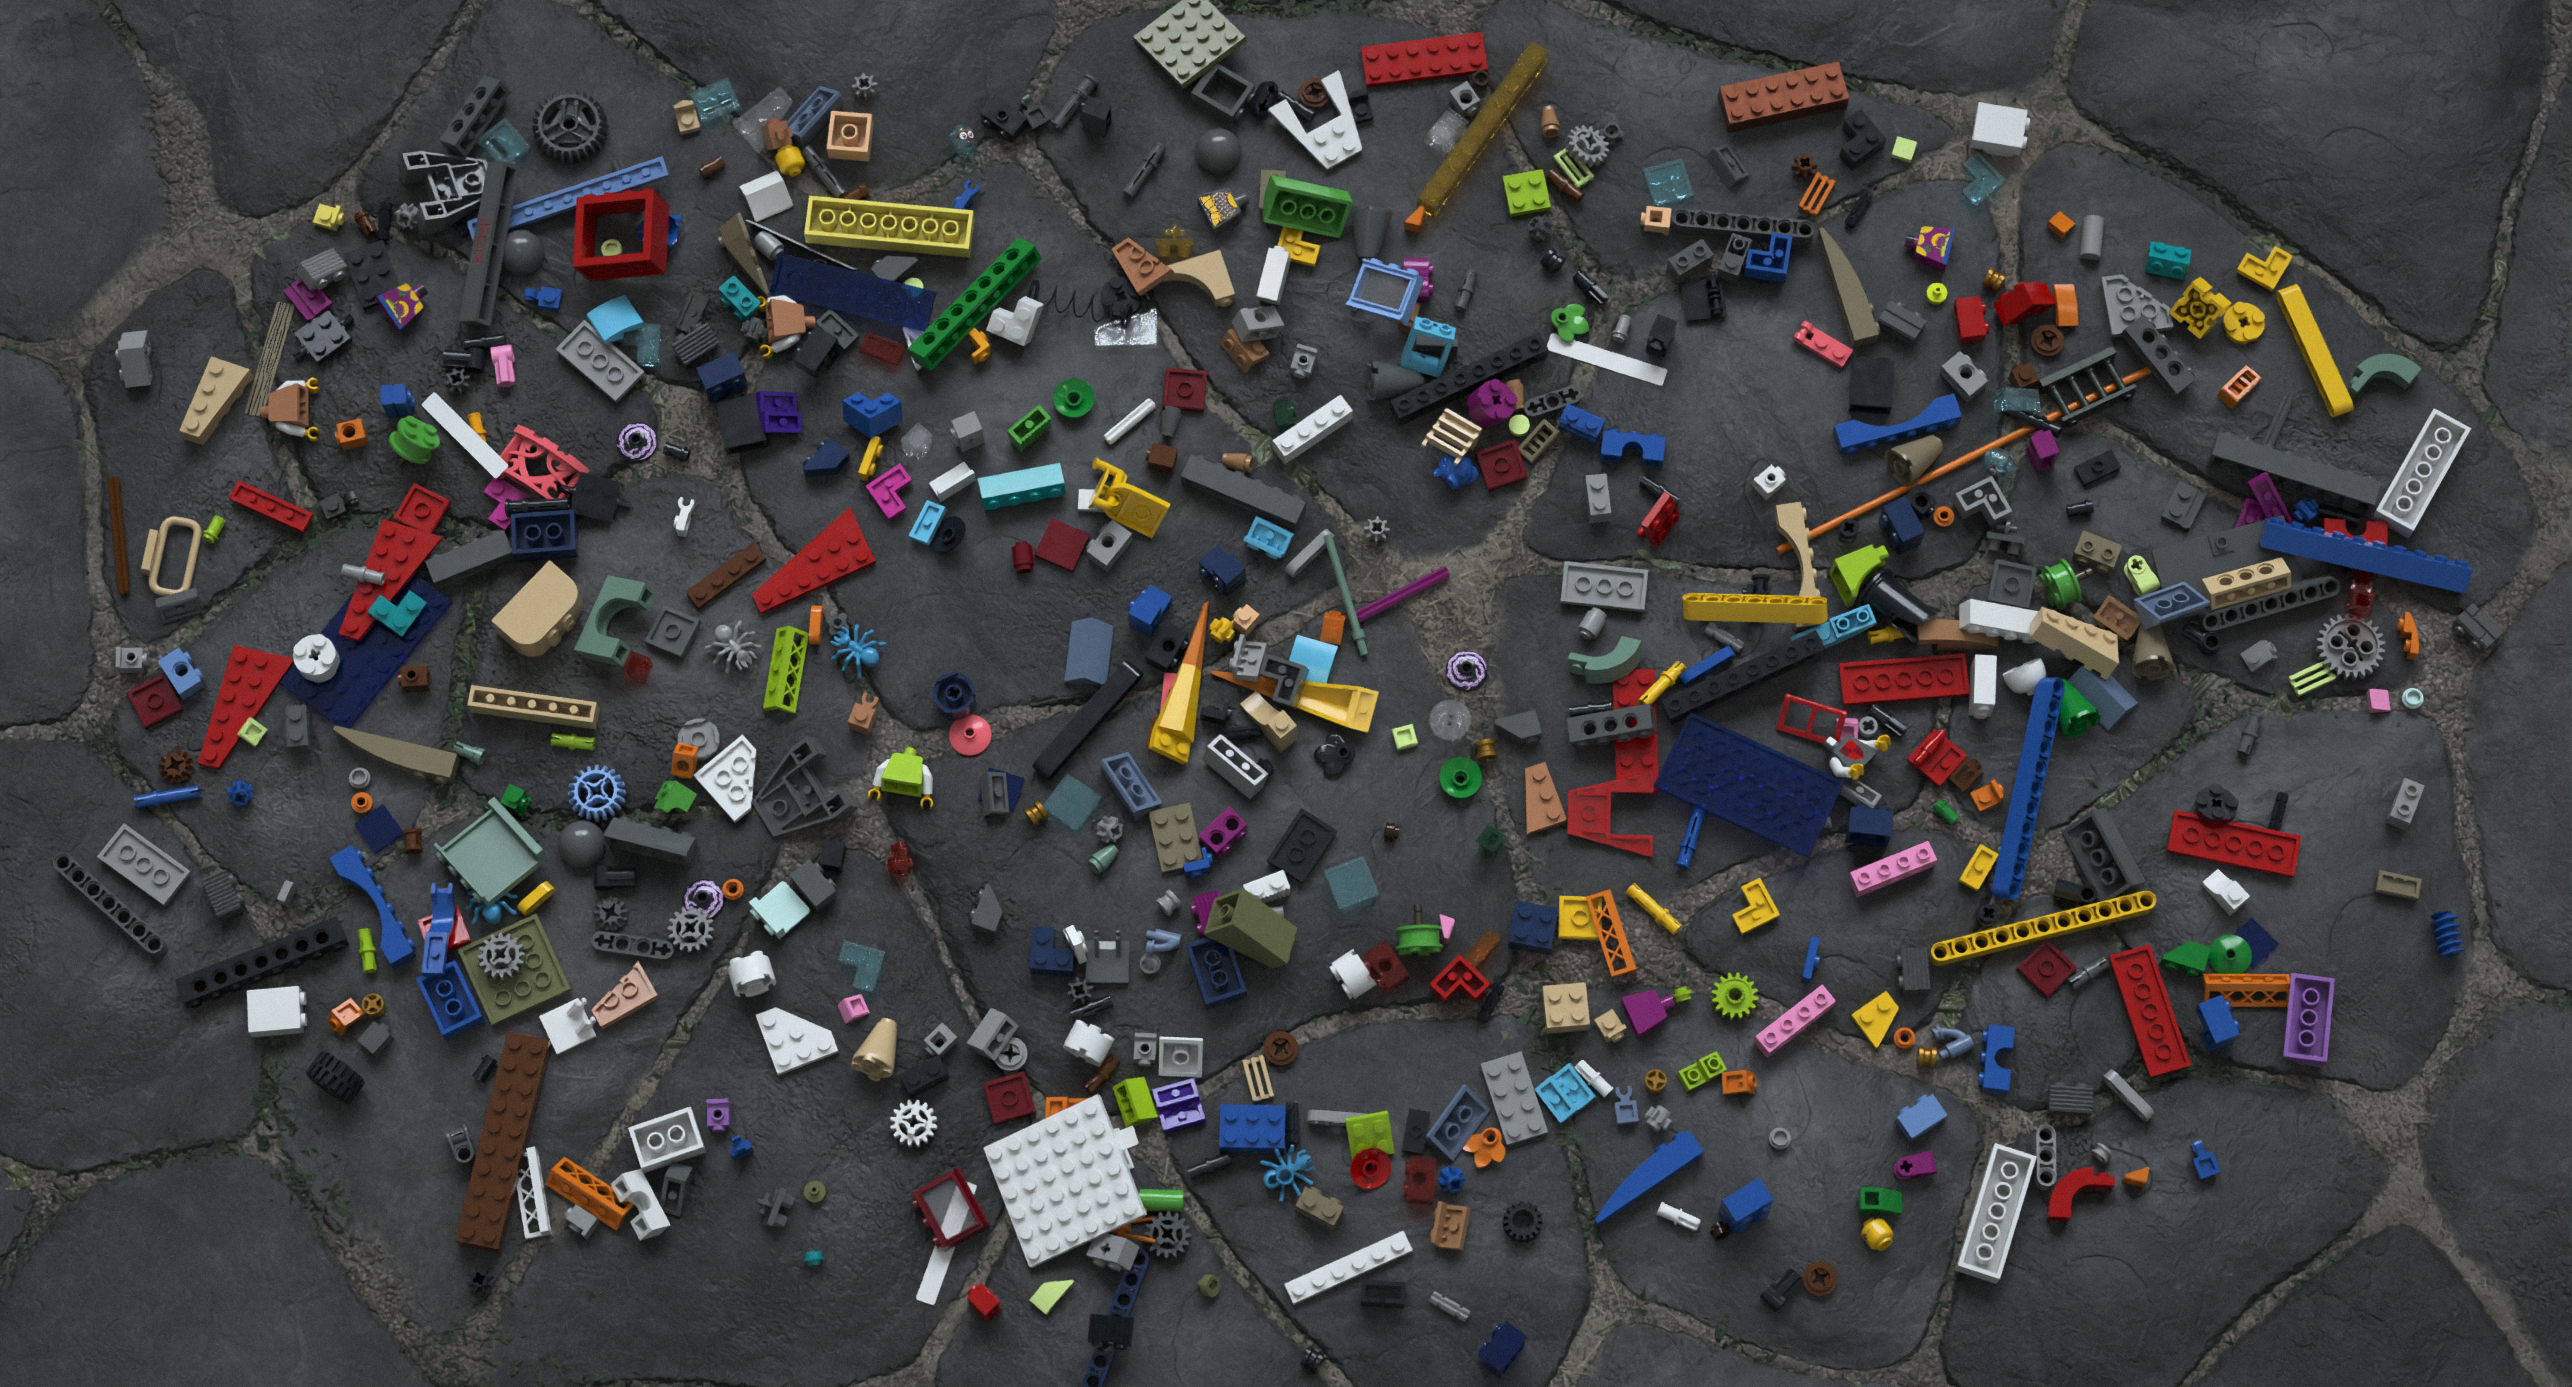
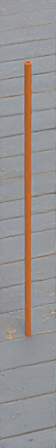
(1958, 463)

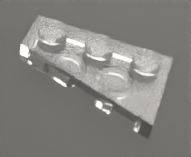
(750, 123)
(1139, 334)

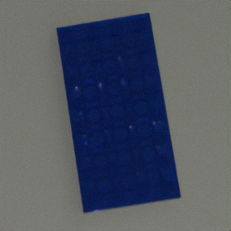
(369, 663)
(1749, 784)

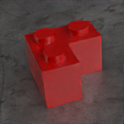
(2023, 301)
(1459, 976)

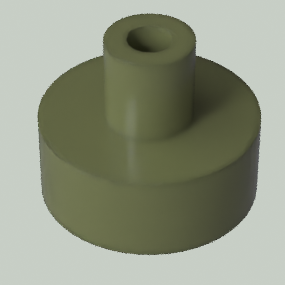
(817, 1196)
(1209, 1285)

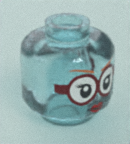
(963, 140)
(1998, 462)

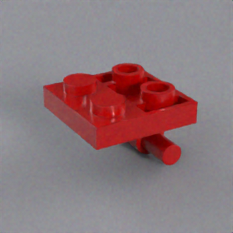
(1659, 520)
(1936, 757)

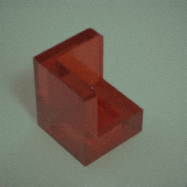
(637, 667)

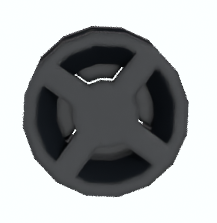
(1552, 261)
(1312, 1358)

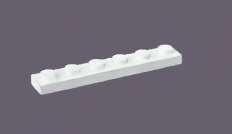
(1348, 1267)

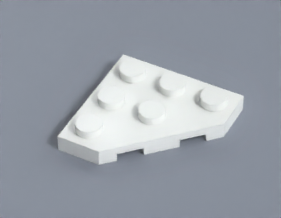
(731, 778)
(794, 1040)

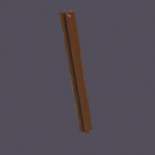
(118, 536)

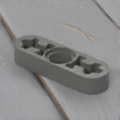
(1536, 402)

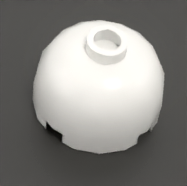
(2025, 677)

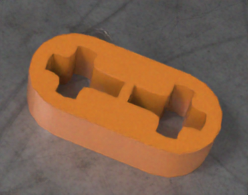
(815, 628)

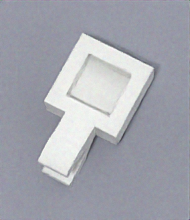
(682, 521)

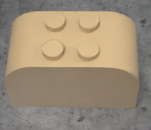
(540, 612)

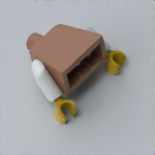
(784, 323)
(289, 408)

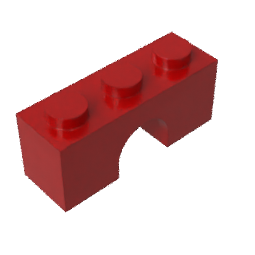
(2371, 530)

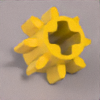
(1222, 630)

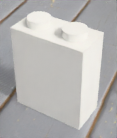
(1274, 275)
(1982, 686)
(276, 1011)

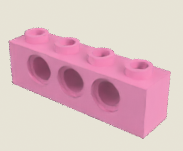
(1892, 869)
(1794, 1021)

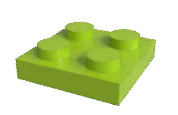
(1526, 192)
(1369, 1131)

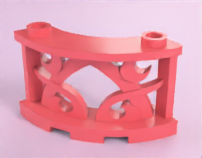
(525, 440)

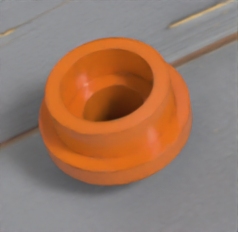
(1940, 521)
(366, 806)
(732, 883)
(1906, 1032)

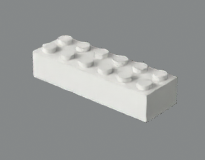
(2421, 473)
(1995, 1213)

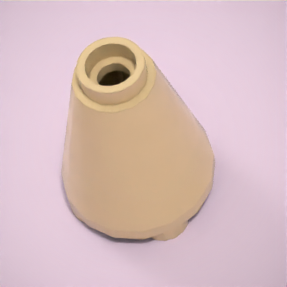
(878, 1051)

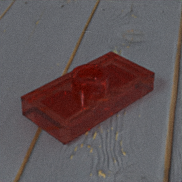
(882, 348)

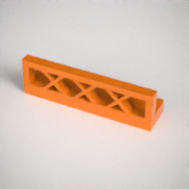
(1620, 935)
(2248, 982)
(587, 1195)

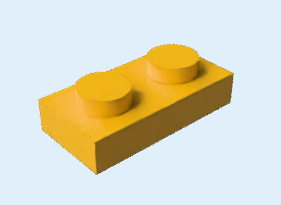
(873, 451)
(1978, 867)

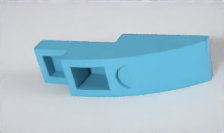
(1843, 626)

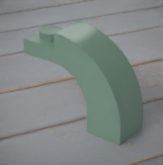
(2388, 366)
(1610, 666)

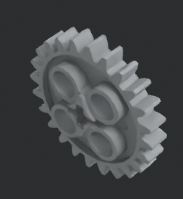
(2335, 656)

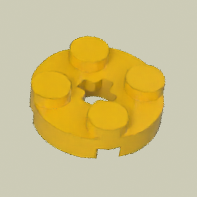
(2254, 318)

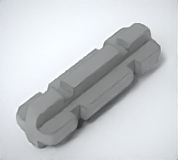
(1724, 637)
(1449, 1306)

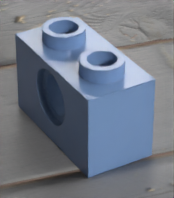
(186, 684)

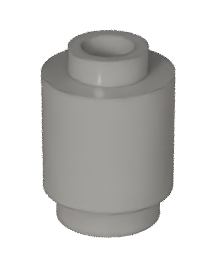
(768, 245)
(1592, 623)

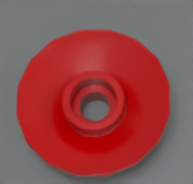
(1376, 1173)

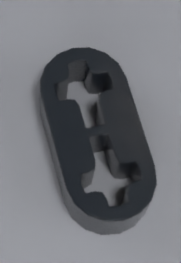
(1263, 98)

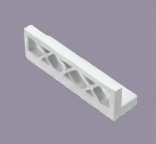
(539, 1196)

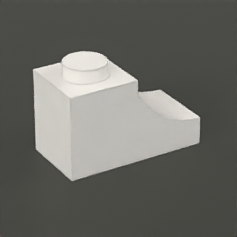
(2225, 891)

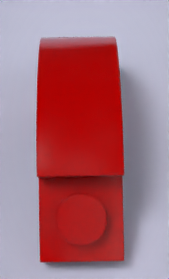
(2061, 1197)

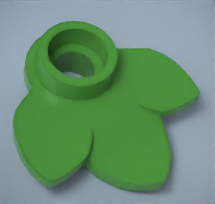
(1572, 323)

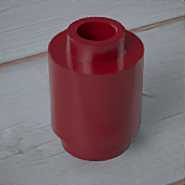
(1022, 557)

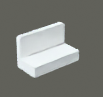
(952, 481)

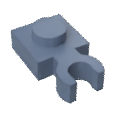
(1625, 1110)

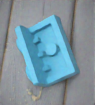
(1268, 538)

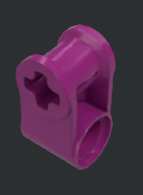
(1919, 1166)

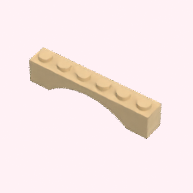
(1791, 525)

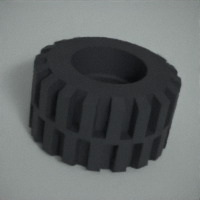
(335, 1077)

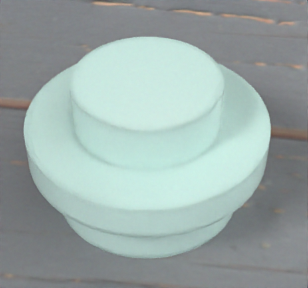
(2412, 698)

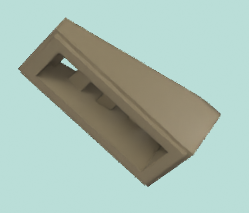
(1543, 446)

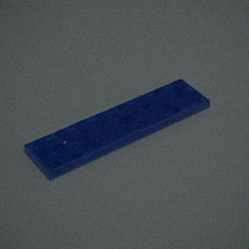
(853, 292)

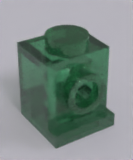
(1284, 414)
(1490, 841)

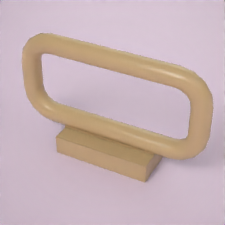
(154, 553)

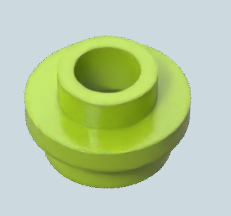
(1681, 994)

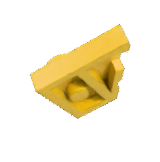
(1876, 1018)

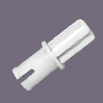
(1593, 1078)
(1678, 1216)

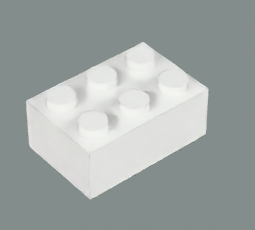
(667, 1139)

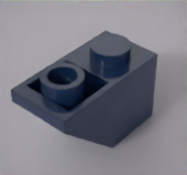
(827, 460)

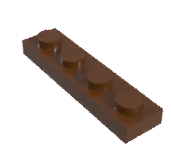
(726, 575)

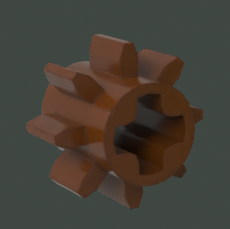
(1806, 171)

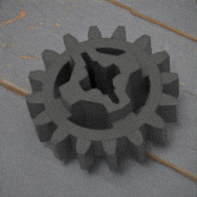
(1175, 1228)

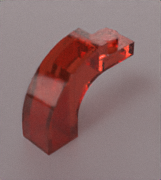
(2359, 596)

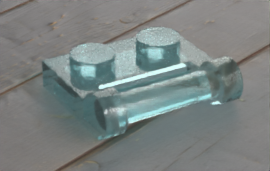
(712, 96)
(508, 139)

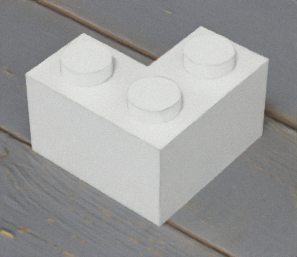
(1017, 325)

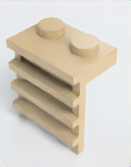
(1455, 431)

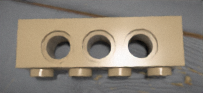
(2247, 583)

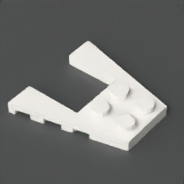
(1333, 140)

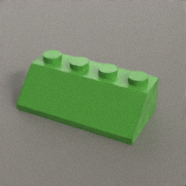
(1306, 206)

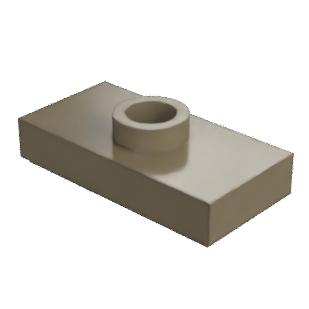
(2398, 885)

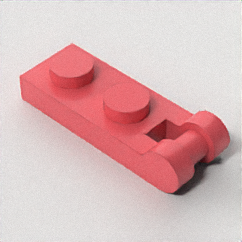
(1823, 345)

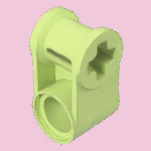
(2142, 579)

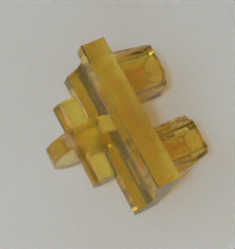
(1164, 244)

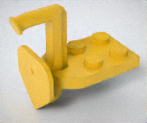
(1126, 502)

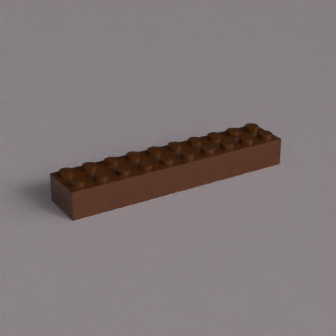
(504, 1142)

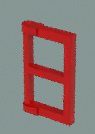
(1815, 707)

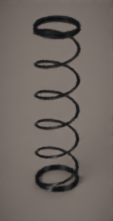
(1128, 308)

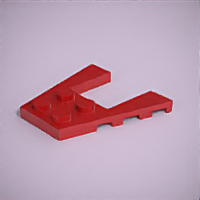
(1591, 810)

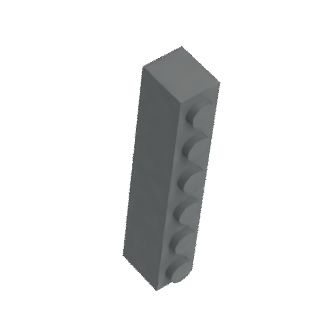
(1243, 491)

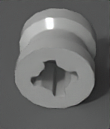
(1168, 902)

